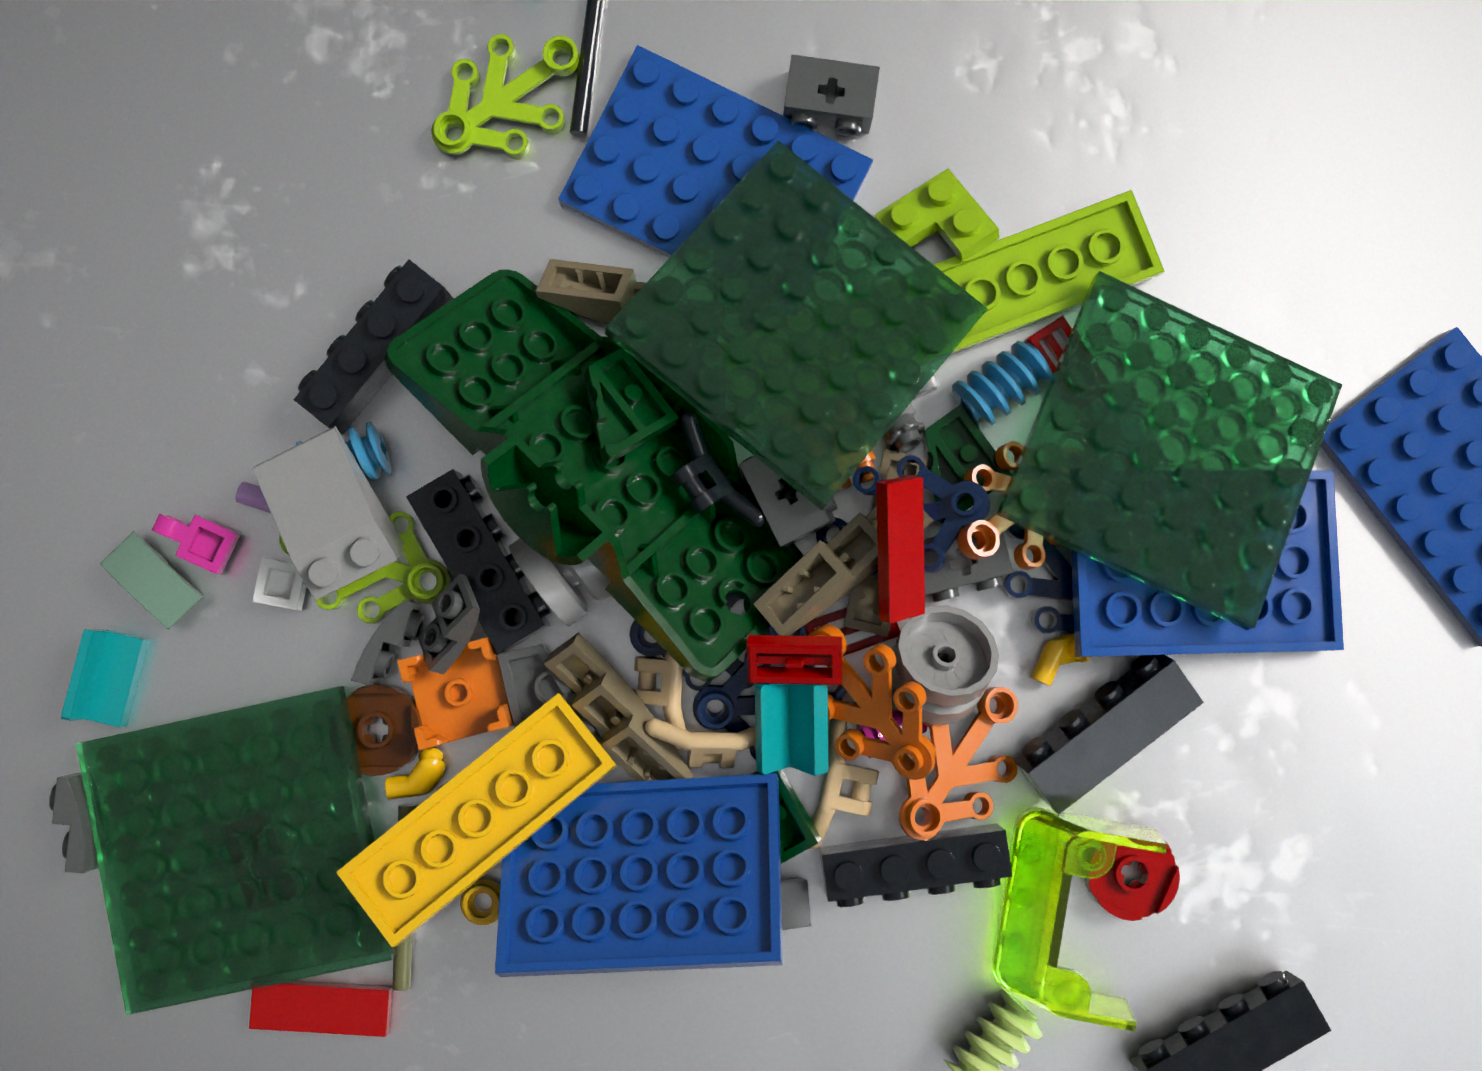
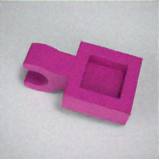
(201, 542)

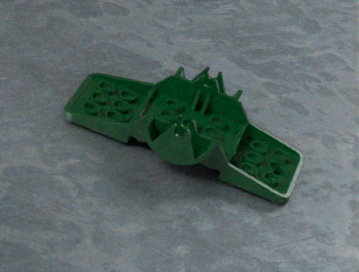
(512, 383)

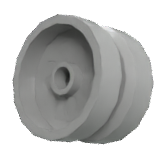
(559, 582)
(949, 657)

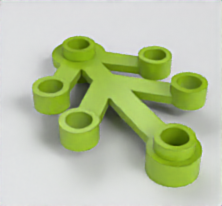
(500, 100)
(409, 575)

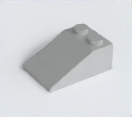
(327, 513)

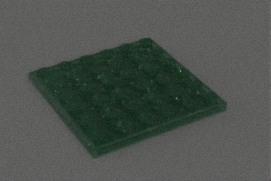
(796, 323)
(1171, 451)
(228, 849)

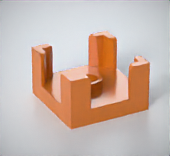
(462, 700)

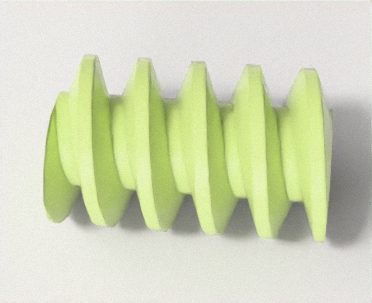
(998, 1038)

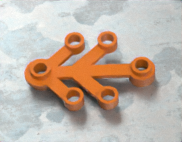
(988, 531)
(875, 711)
(953, 771)

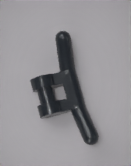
(718, 485)

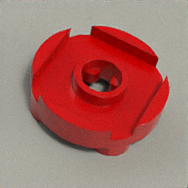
(1141, 897)

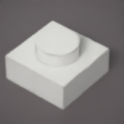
(279, 585)

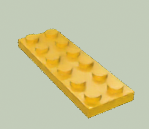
(476, 820)

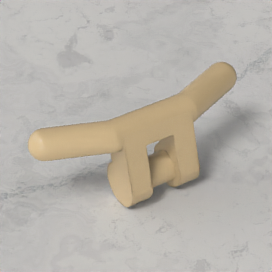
(671, 686)
(703, 746)
(830, 792)

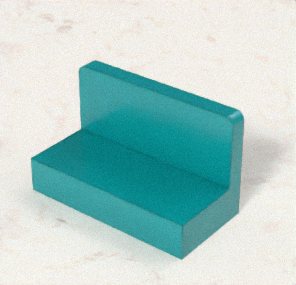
(105, 677)
(791, 727)

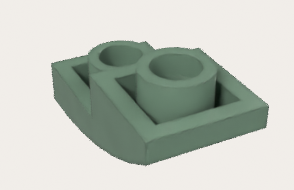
(151, 580)

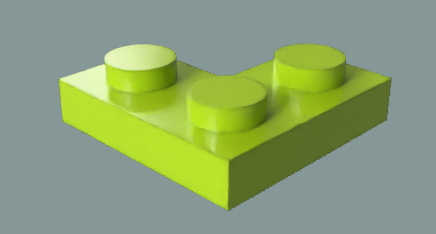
(944, 208)

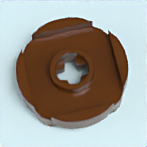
(399, 713)

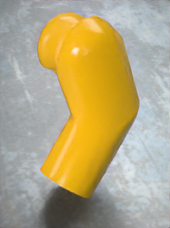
(1055, 653)
(421, 779)

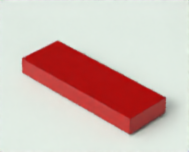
(900, 548)
(322, 1008)

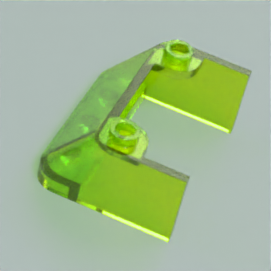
(1034, 906)

